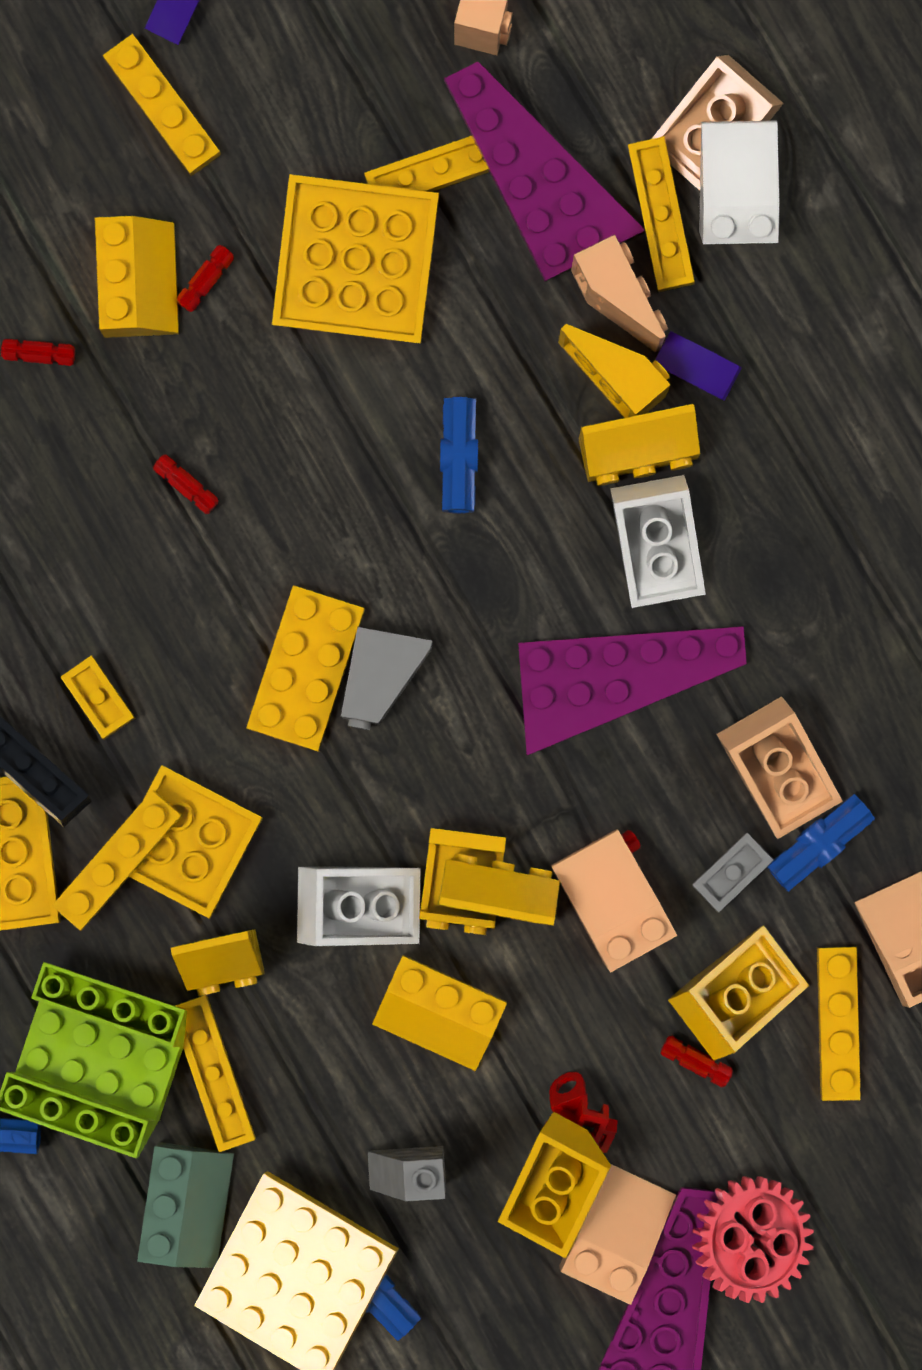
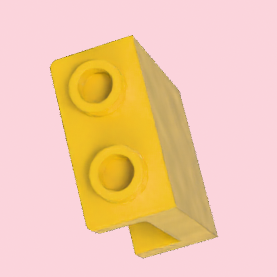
(443, 847)

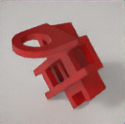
(574, 1107)

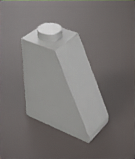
(379, 674)

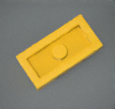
(97, 697)

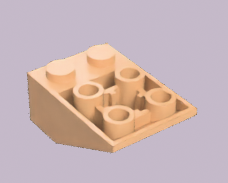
(614, 291)
(895, 929)

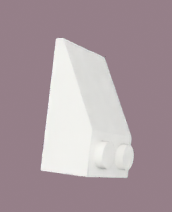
(739, 182)
(658, 541)
(358, 906)

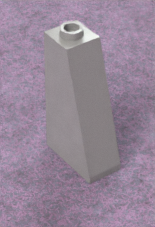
(408, 1173)

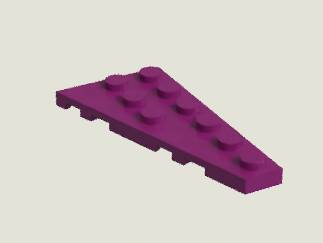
(543, 186)
(597, 679)
(670, 1308)

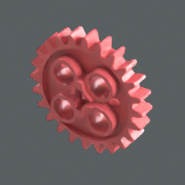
(728, 1261)

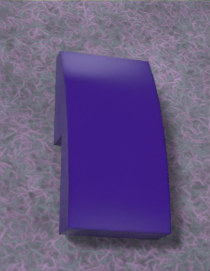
(171, 18)
(698, 365)

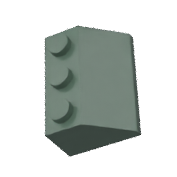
(185, 1206)

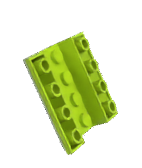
(95, 1061)

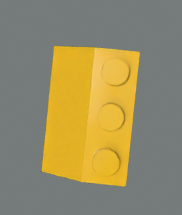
(136, 276)
(640, 444)
(499, 890)
(439, 1012)
(556, 1186)

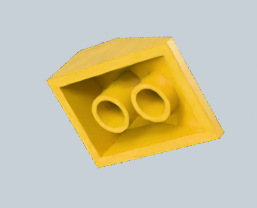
(619, 373)
(219, 961)
(738, 994)

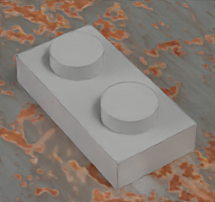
(732, 872)

